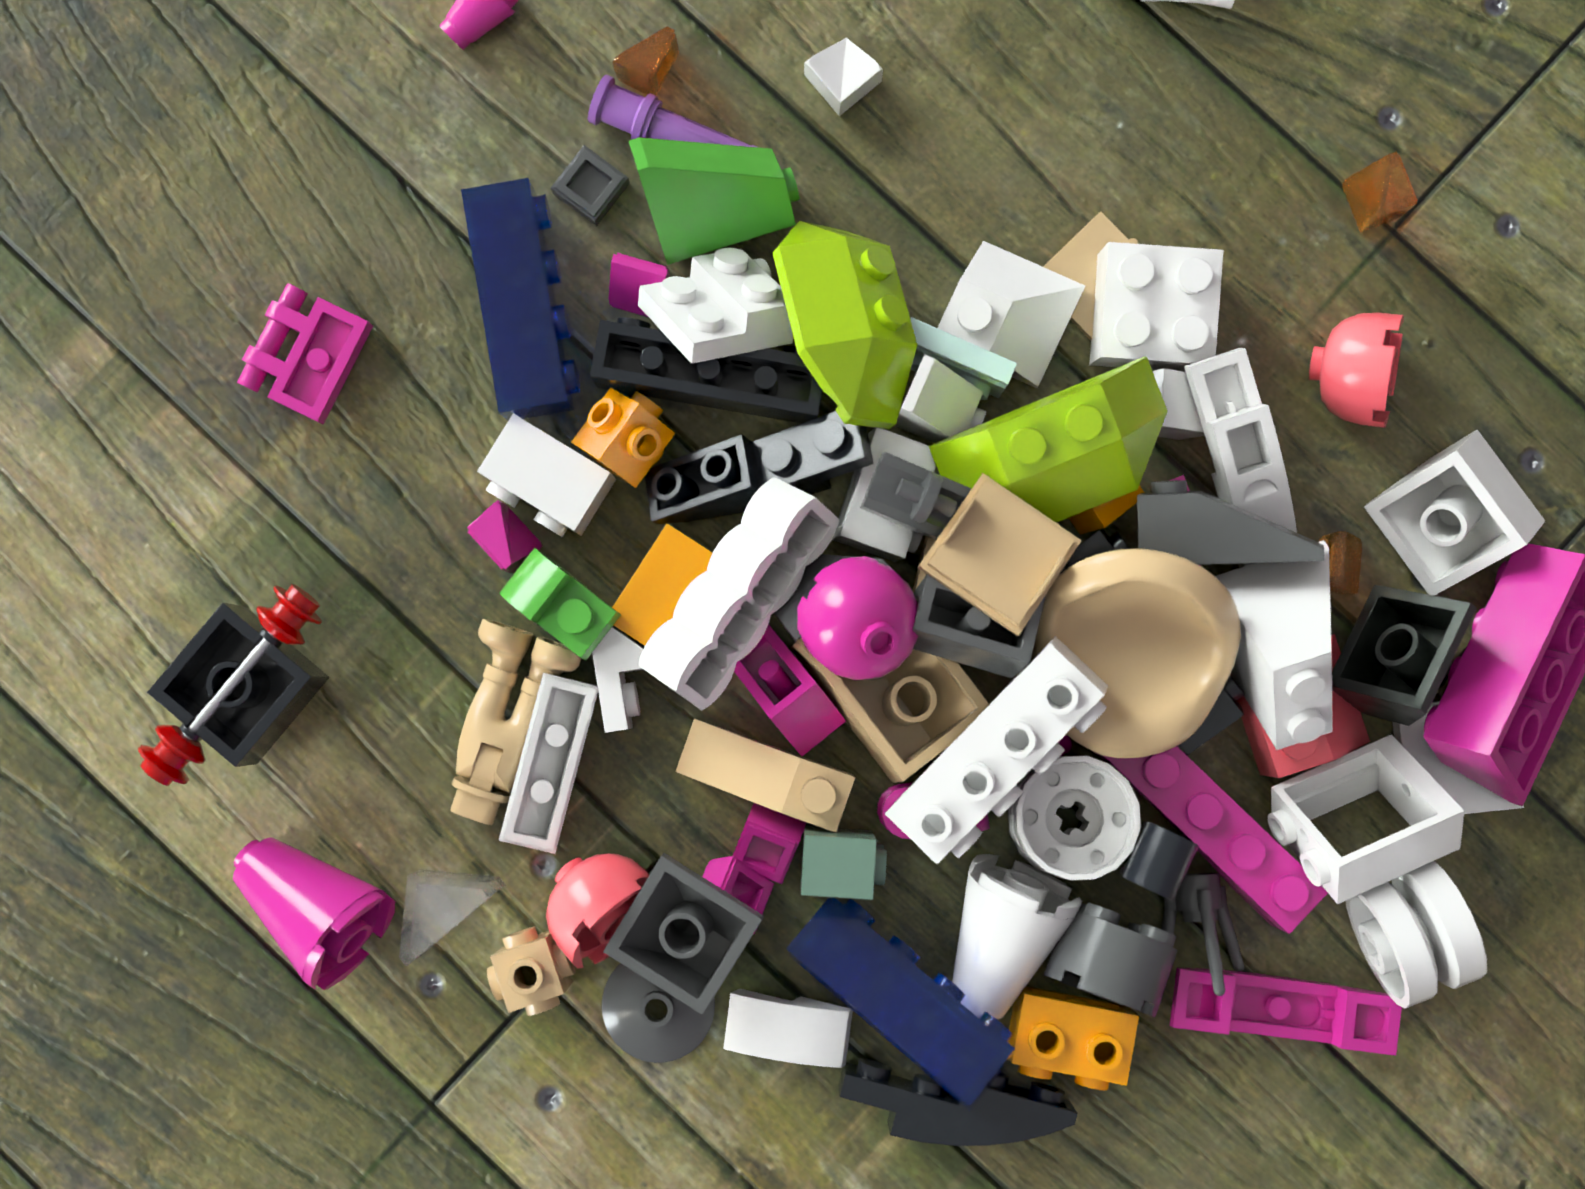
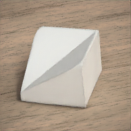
(843, 74)

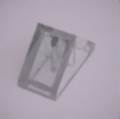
(438, 904)

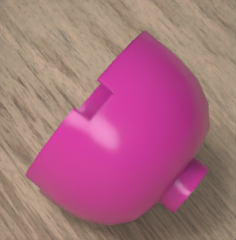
(859, 618)

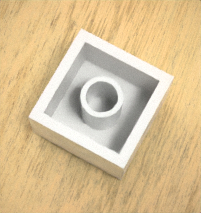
(1155, 305)

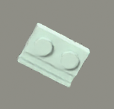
(975, 364)

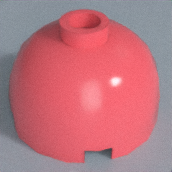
(1359, 367)
(591, 903)

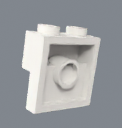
(721, 309)

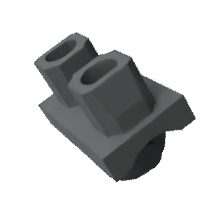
(913, 496)

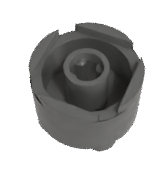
(1114, 961)

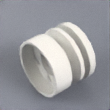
(1104, 806)

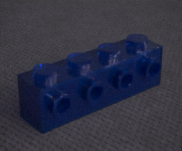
(519, 300)
(901, 1001)

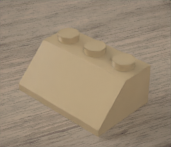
(905, 713)

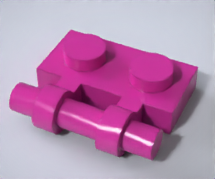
(318, 360)

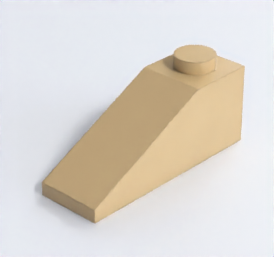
(766, 775)

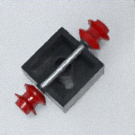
(235, 686)

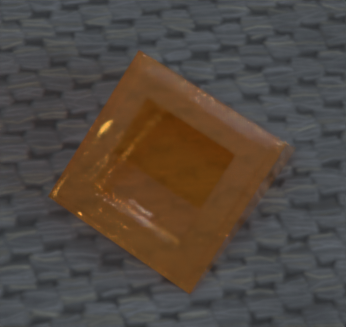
(648, 62)
(1344, 561)

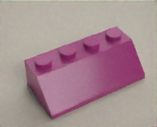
(1515, 674)

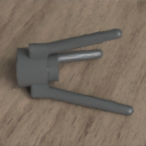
(1204, 901)

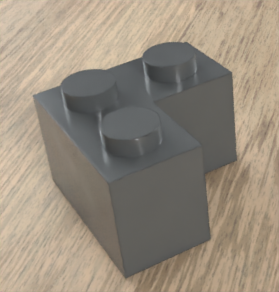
(964, 634)

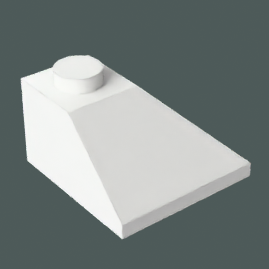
(1012, 309)

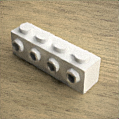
(998, 750)

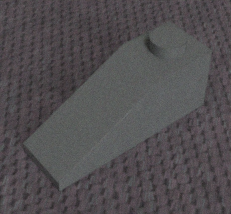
(1213, 530)

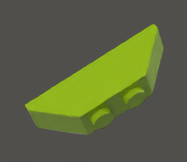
(848, 320)
(1065, 447)

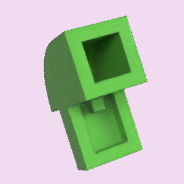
(559, 603)

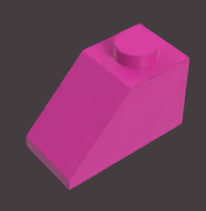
(788, 693)

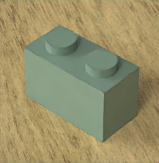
(841, 863)

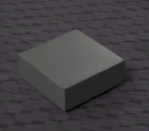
(590, 185)

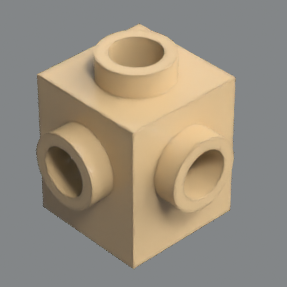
(545, 957)

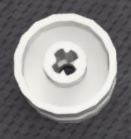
(1418, 935)

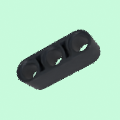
(1159, 860)

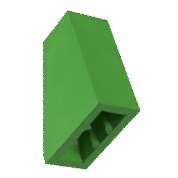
(712, 194)

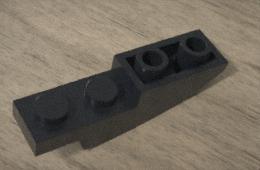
(729, 473)
(929, 1114)

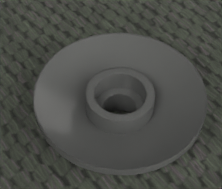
(649, 1037)

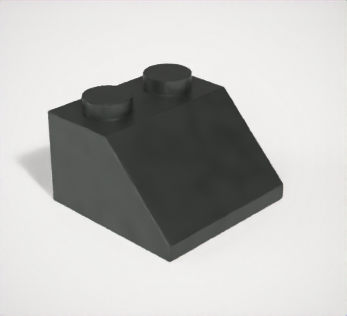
(1400, 653)

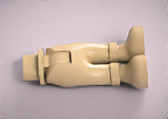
(488, 742)

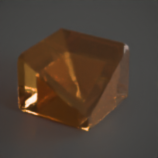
(1379, 192)

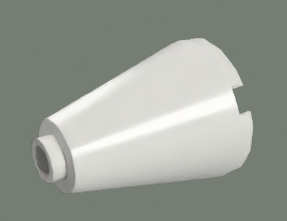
(1007, 931)

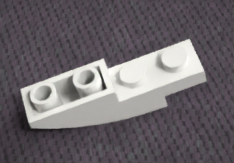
(1241, 438)

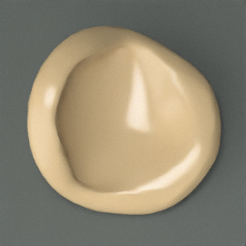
(1157, 638)

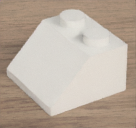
(1455, 514)

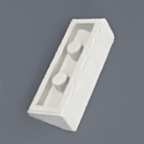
(549, 763)

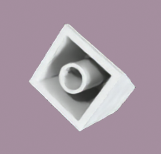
(1285, 646)

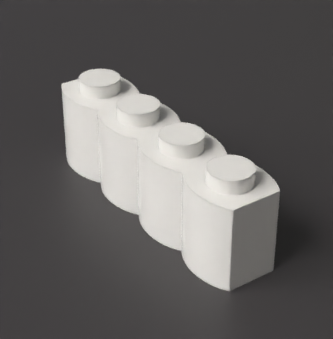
(745, 582)

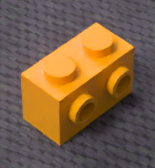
(1072, 1037)

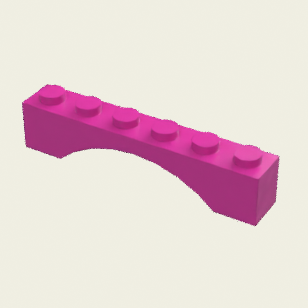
(1225, 834)

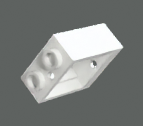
(1408, 787)

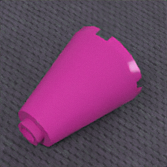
(311, 909)

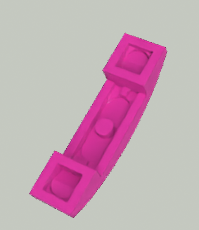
(1286, 1009)

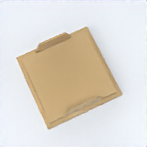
(1000, 554)

